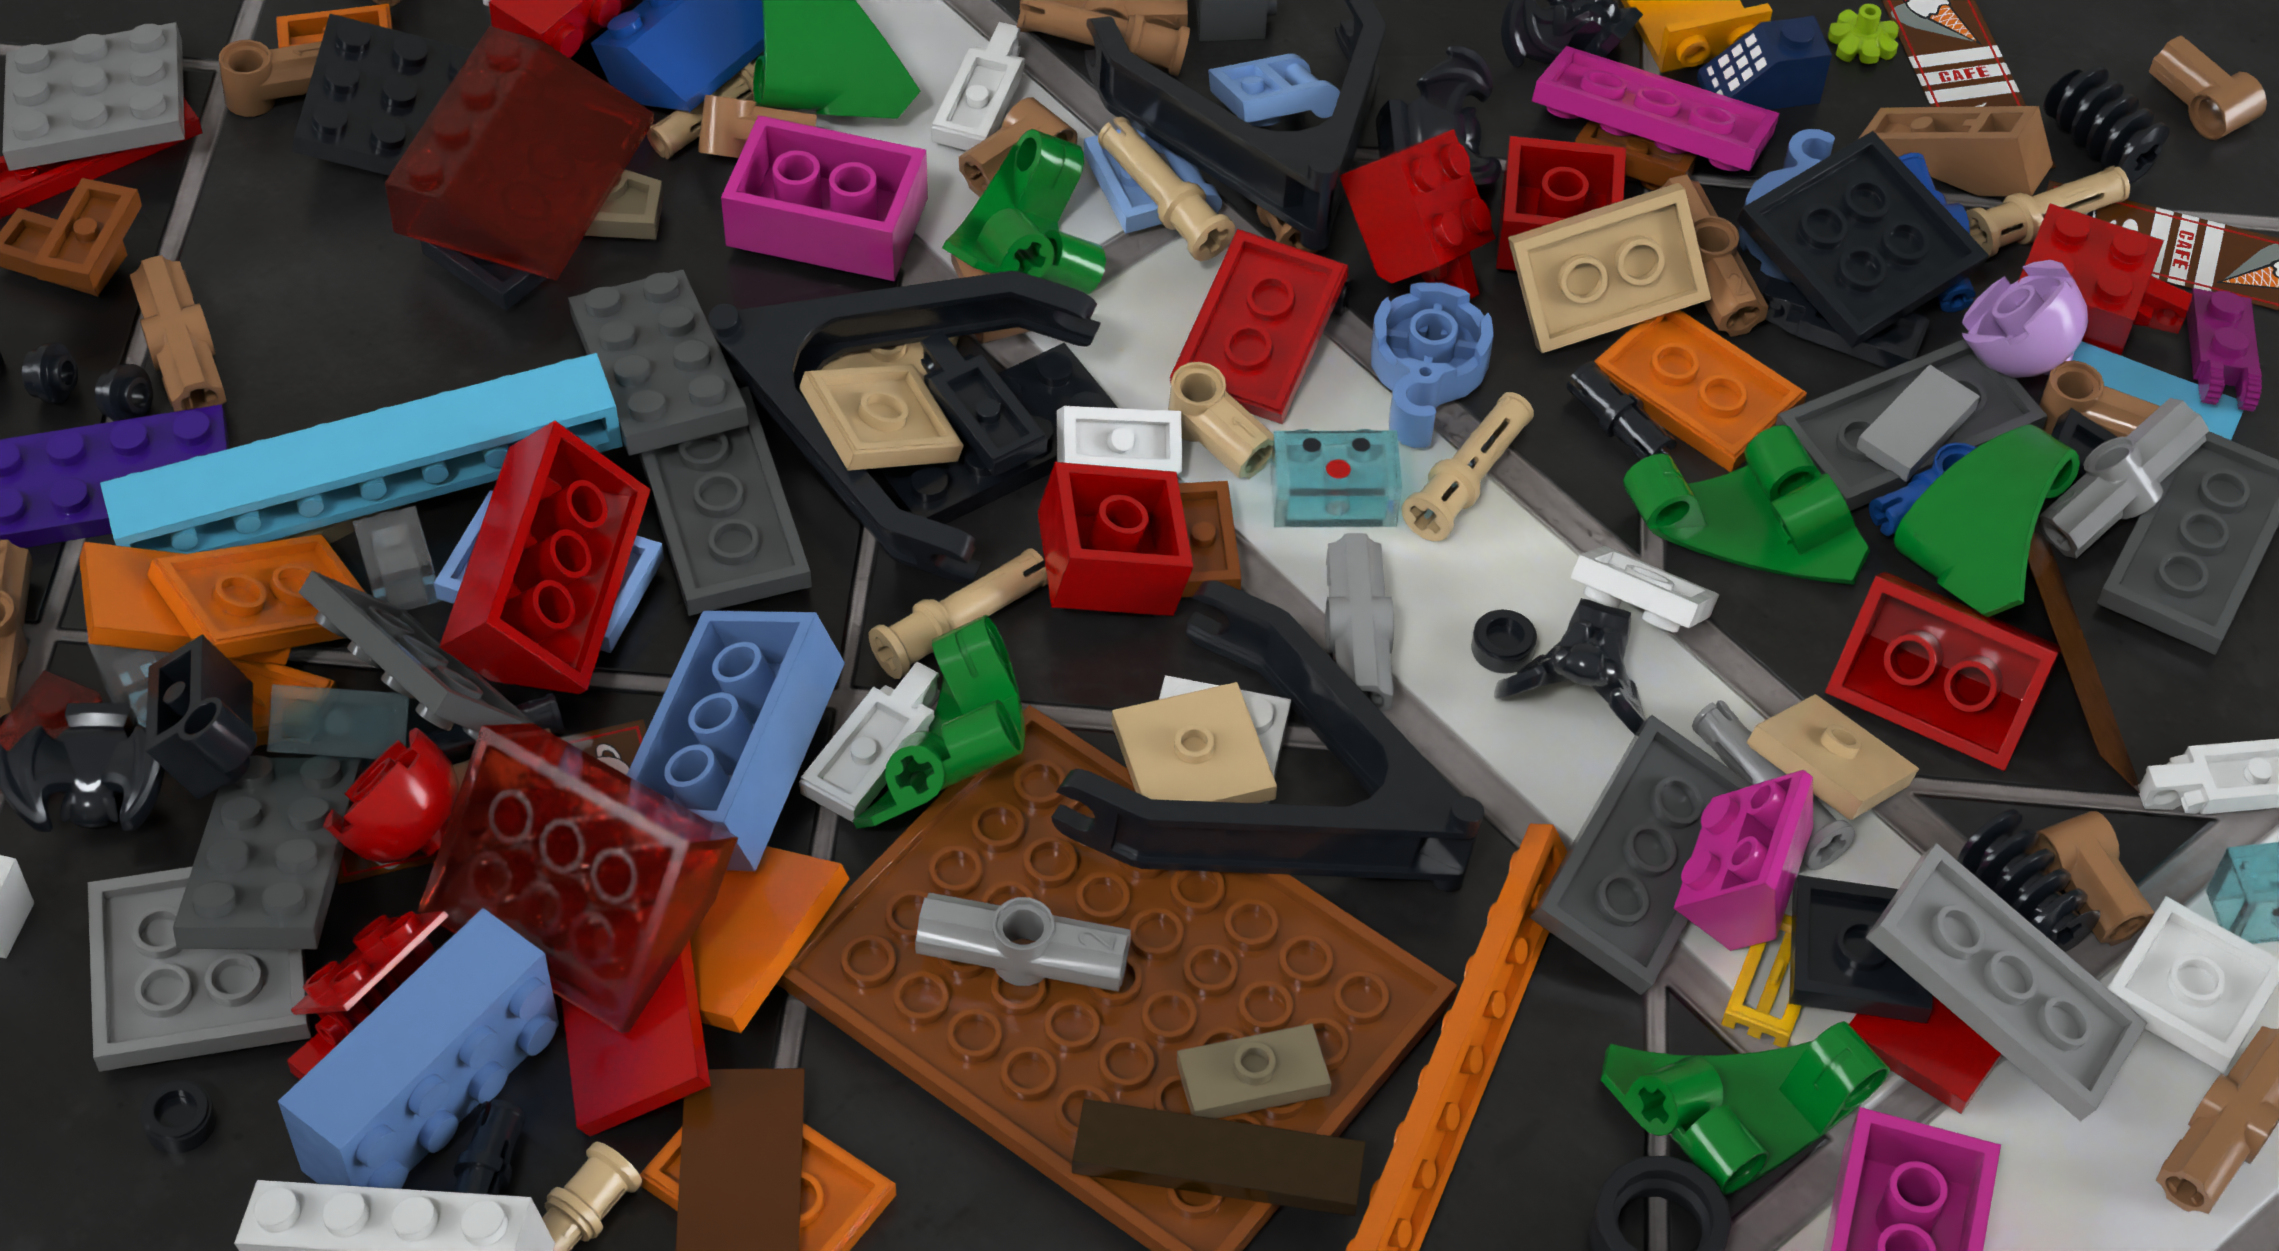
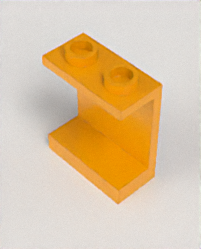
(1693, 30)

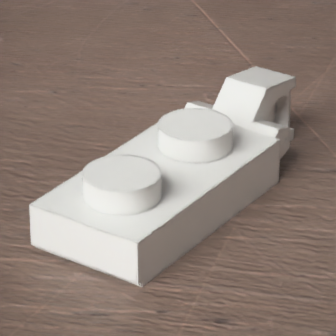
(980, 91)
(854, 761)
(2216, 779)

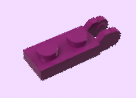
(2224, 347)

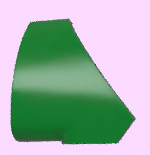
(829, 62)
(1019, 217)
(1763, 516)
(1981, 516)
(973, 724)
(1746, 1109)

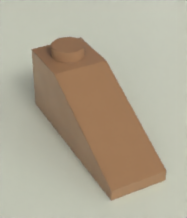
(1971, 147)

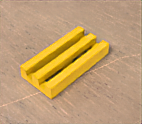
(1759, 1020)

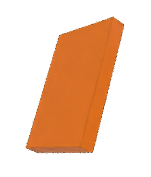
(1699, 385)
(249, 593)
(128, 610)
(758, 931)
(837, 1191)

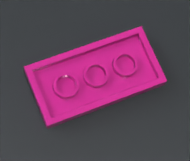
(1655, 108)

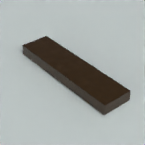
(1218, 1157)

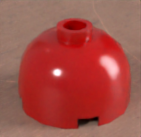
(399, 803)

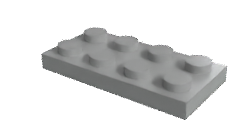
(2007, 981)

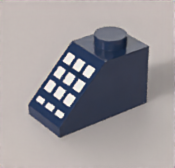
(1772, 65)

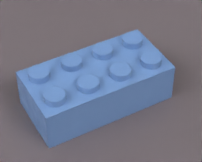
(740, 721)
(423, 1059)

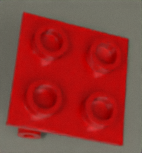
(384, 959)

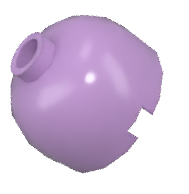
(2029, 323)

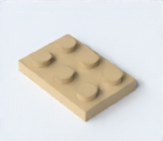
(1610, 268)

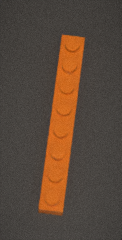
(1464, 1056)

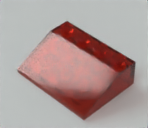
(516, 156)
(577, 867)

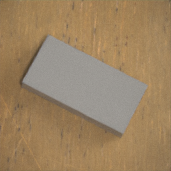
(1918, 422)

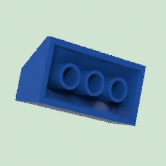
(679, 49)

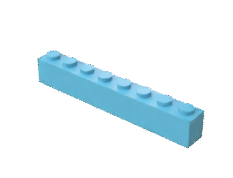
(357, 462)

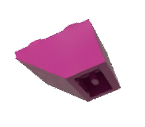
(1748, 860)

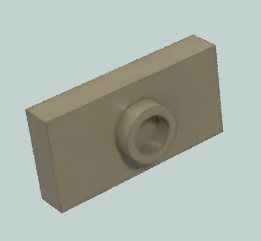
(1254, 1072)

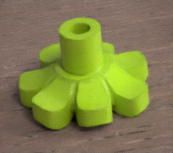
(1864, 35)

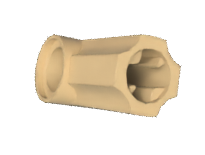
(1219, 420)

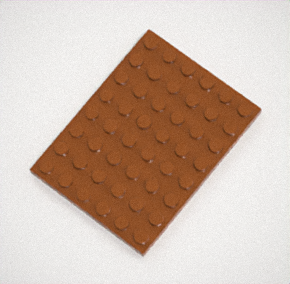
(1203, 967)

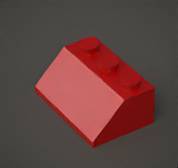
(1943, 670)

